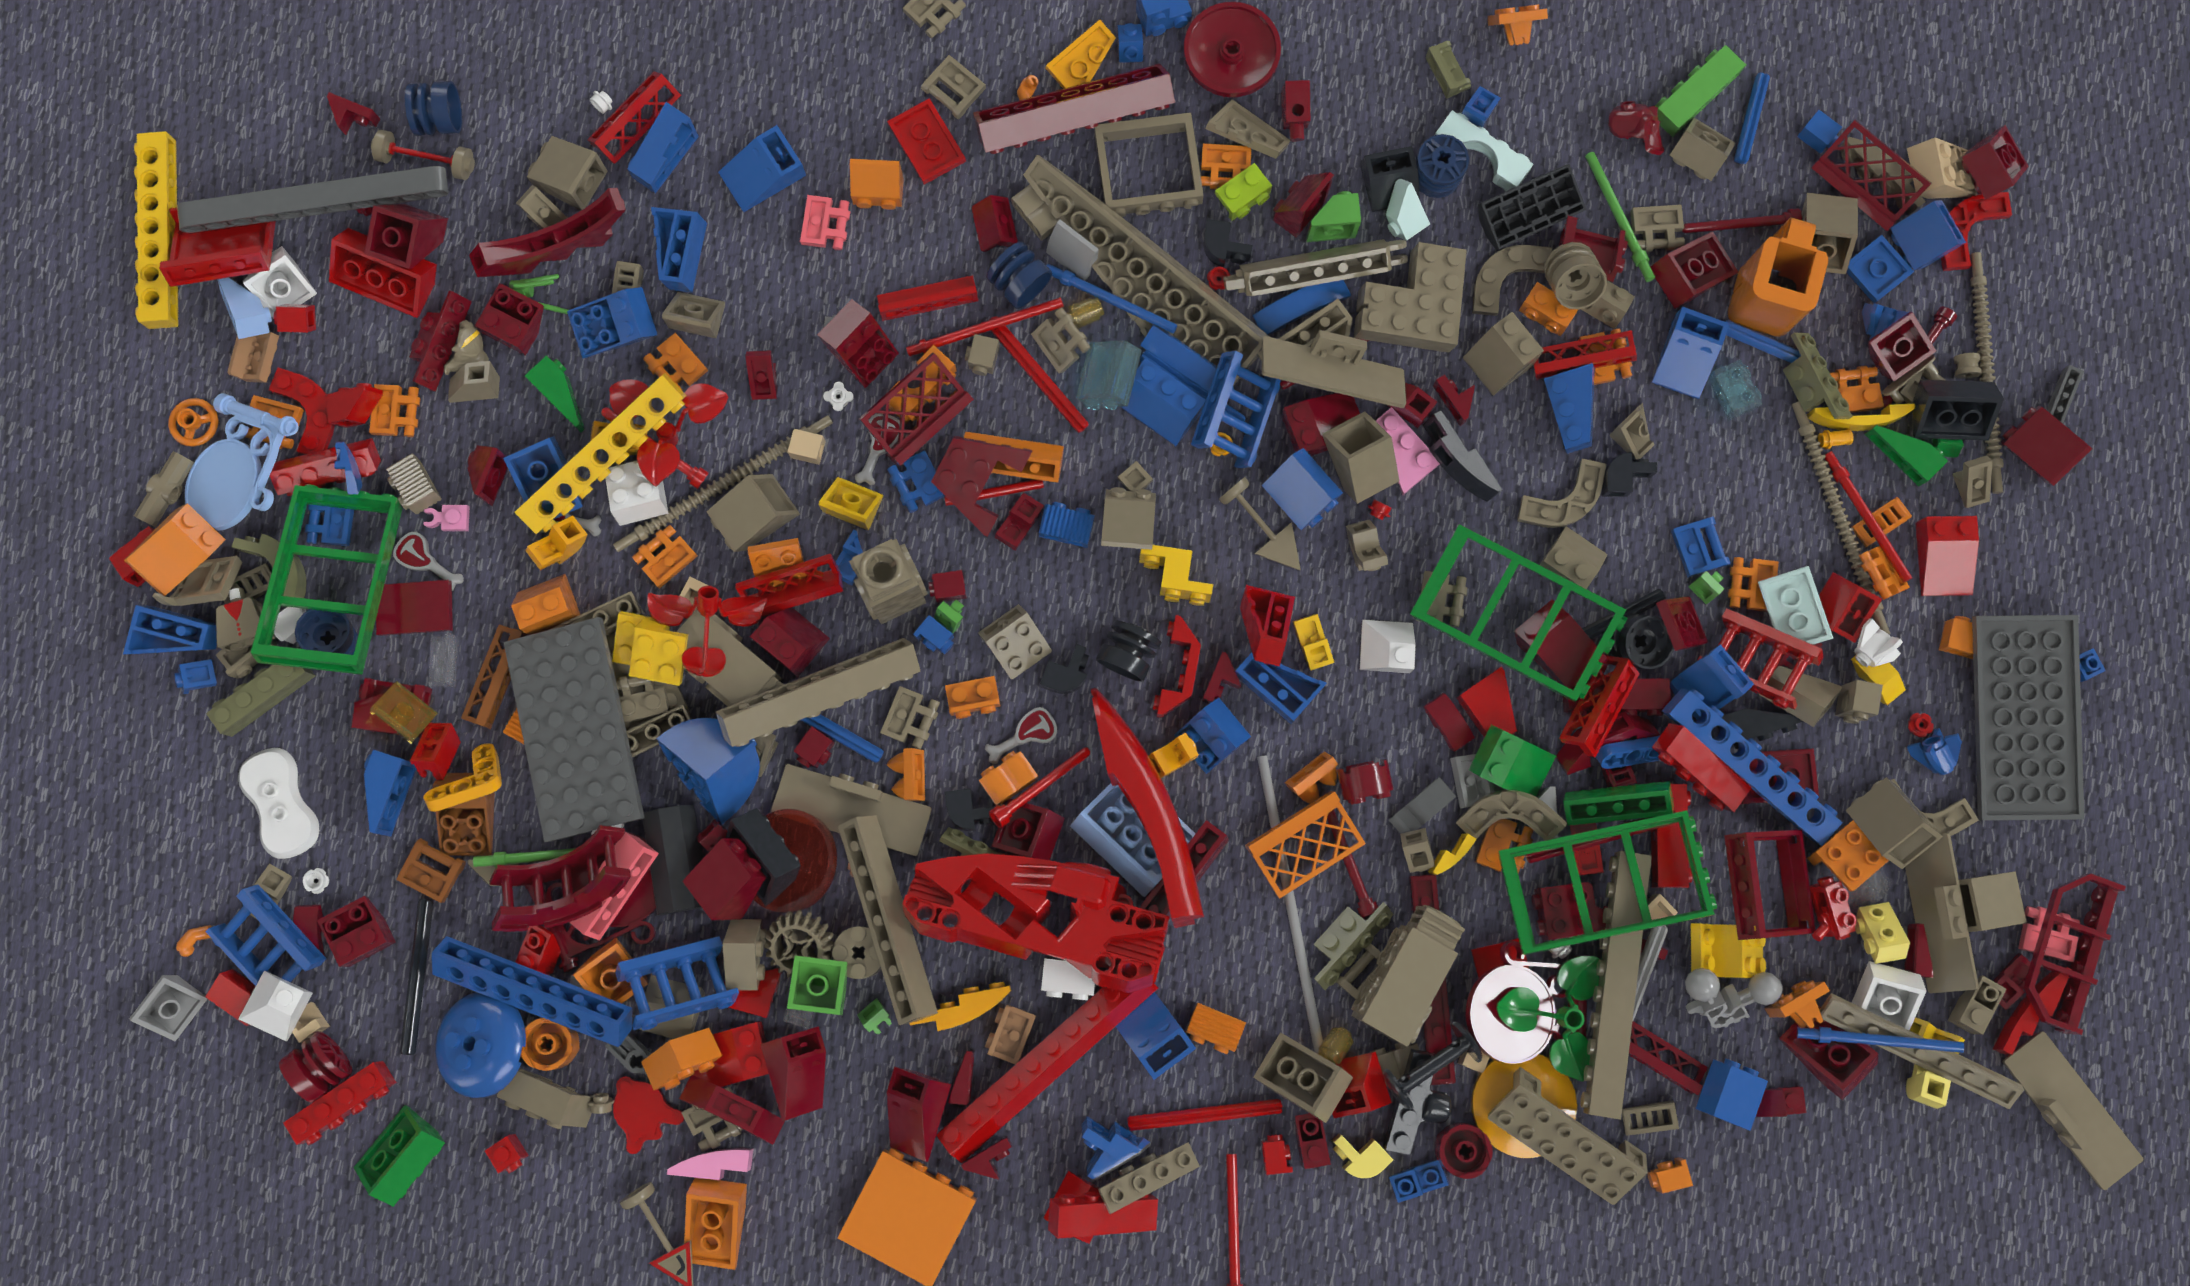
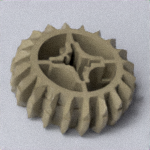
(791, 927)

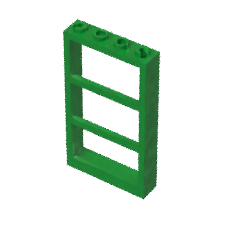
(1440, 574)
(274, 598)
(1517, 902)

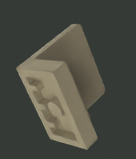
(1015, 641)

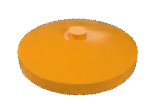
(1498, 1081)

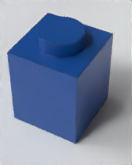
(1820, 132)

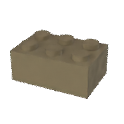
(1303, 1077)

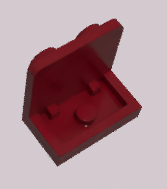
(1560, 913)

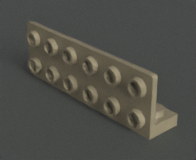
(1567, 1141)

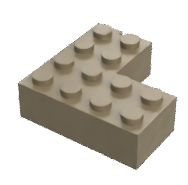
(1424, 312)

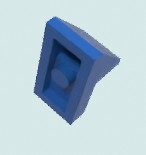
(1480, 106)

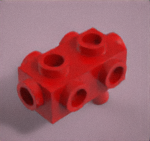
(1832, 909)

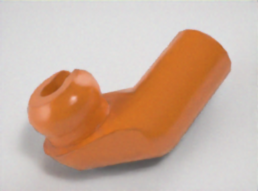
(1027, 87)
(186, 942)

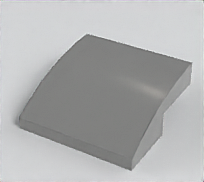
(1072, 250)
(1469, 785)

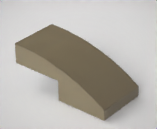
(274, 883)

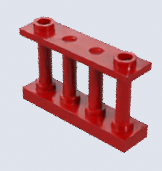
(1782, 644)

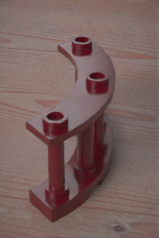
(572, 905)

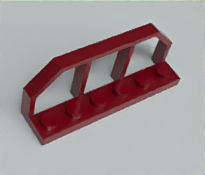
(2088, 947)

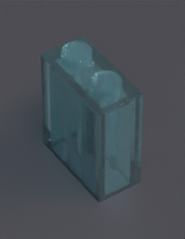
(1108, 374)

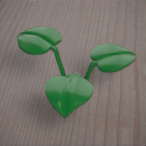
(1520, 1011)

